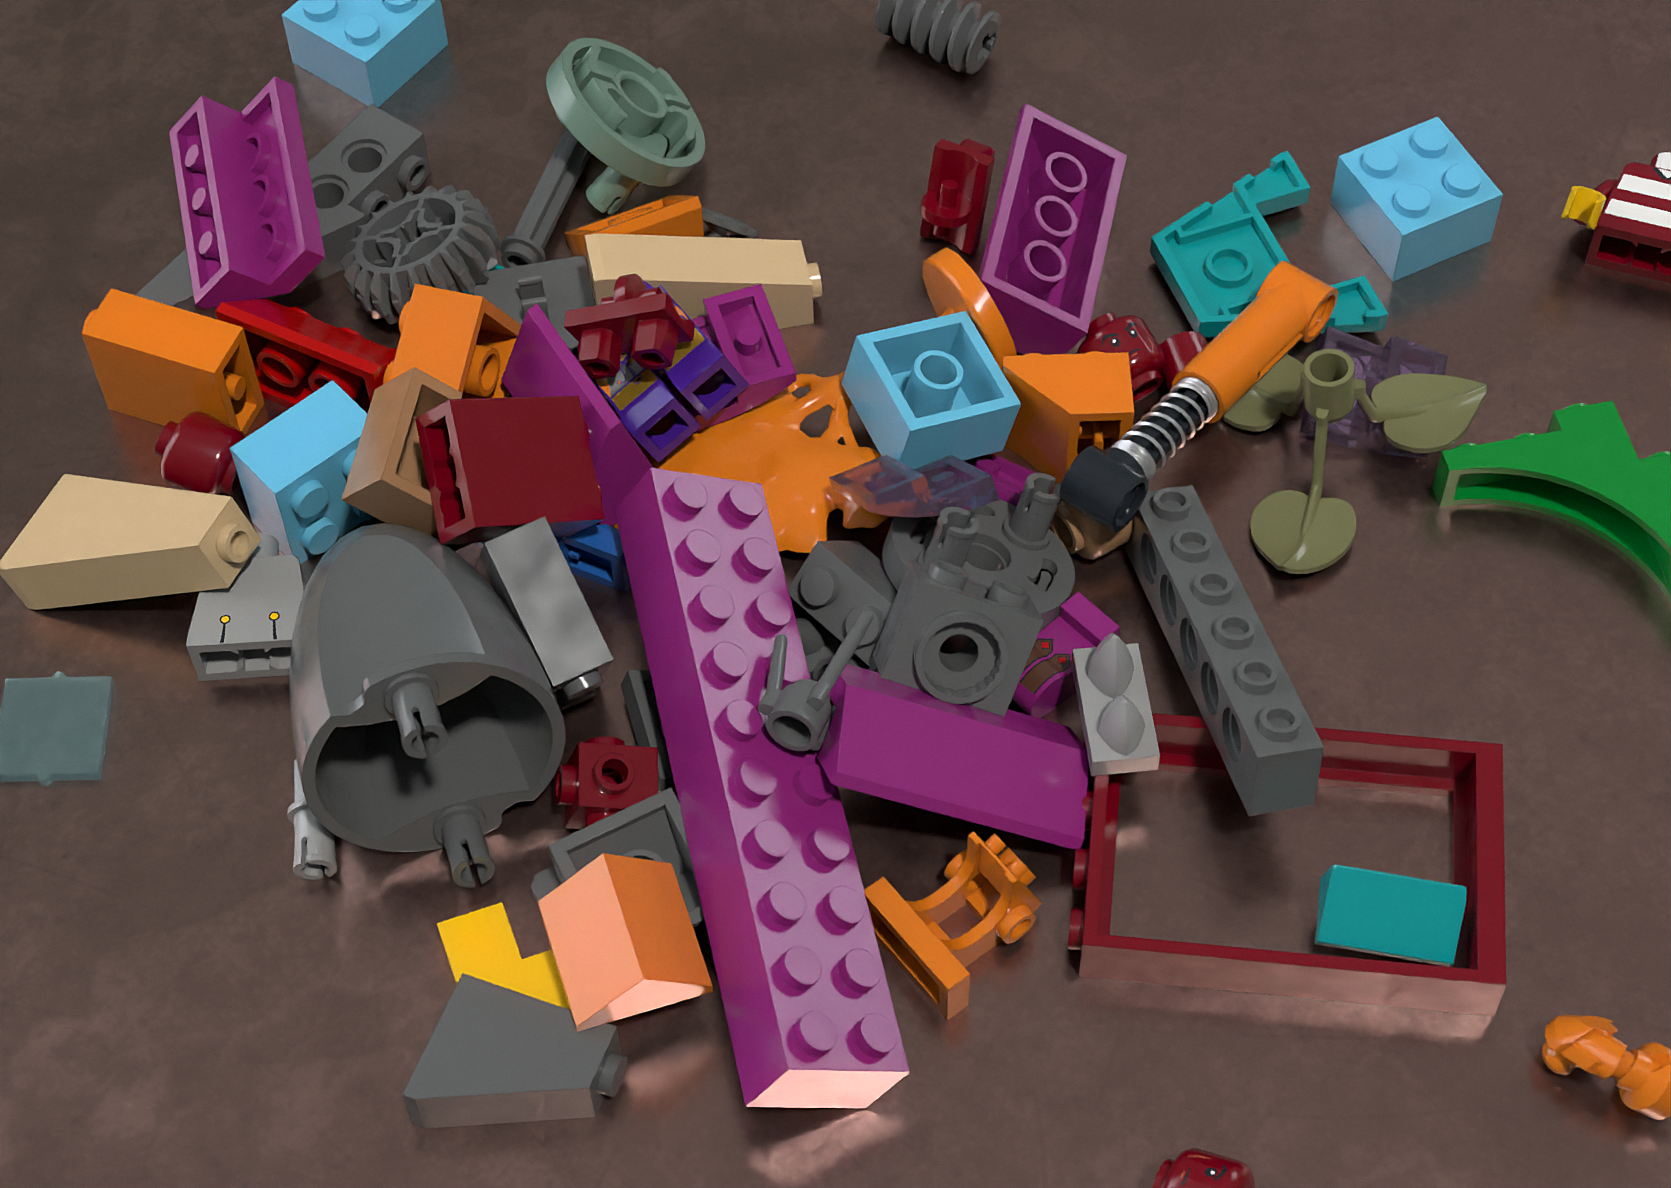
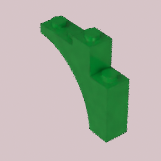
(1576, 473)

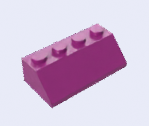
(1050, 232)

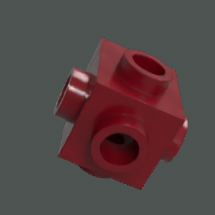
(604, 779)

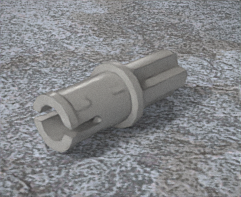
(312, 840)

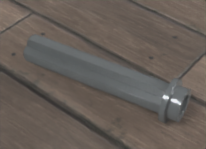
(546, 204)

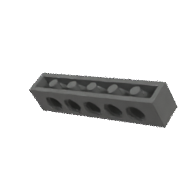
(1225, 653)

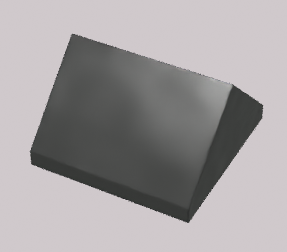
(642, 831)

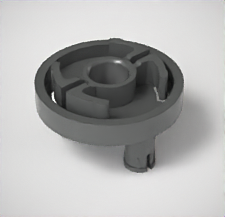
(992, 545)

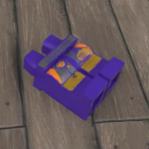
(645, 397)

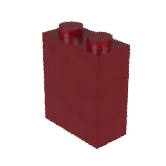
(508, 465)

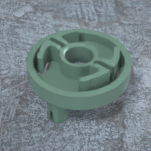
(625, 118)

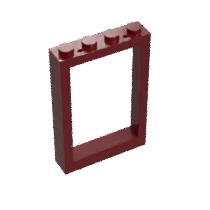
(1350, 759)

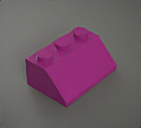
(547, 367)

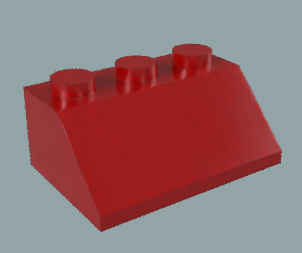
(302, 354)

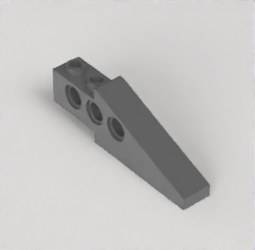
(350, 177)

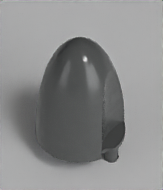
(416, 700)

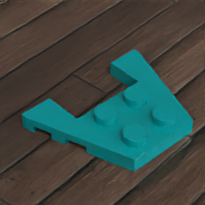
(1226, 250)

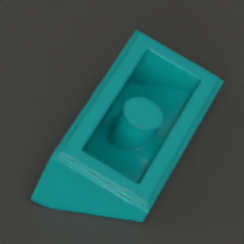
(1390, 914)

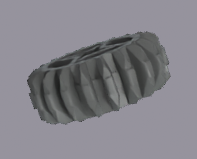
(425, 240)

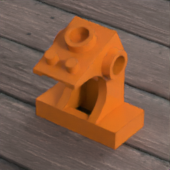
(910, 933)

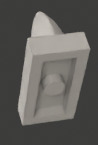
(1115, 708)

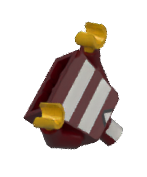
(1629, 219)

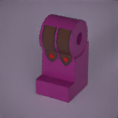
(1048, 671)

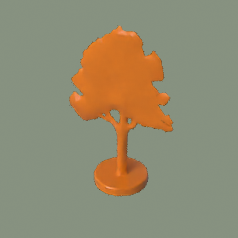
(796, 468)

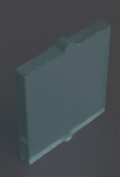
(54, 728)

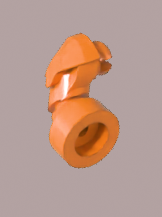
(1589, 1044)

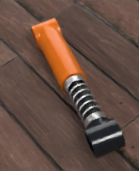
(1115, 481)

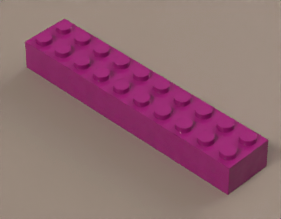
(758, 818)

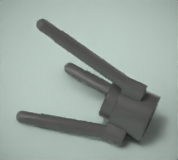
(803, 710)

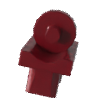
(957, 193)
(627, 322)

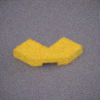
(486, 949)

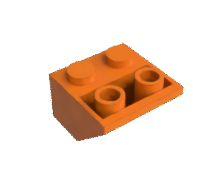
(1068, 406)

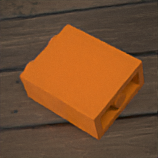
(170, 362)

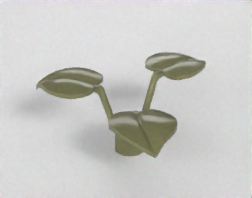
(1418, 416)

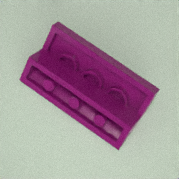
(246, 197)
(956, 759)

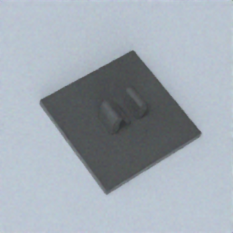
(551, 284)

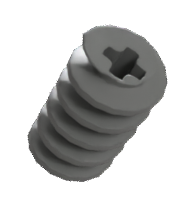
(942, 30)

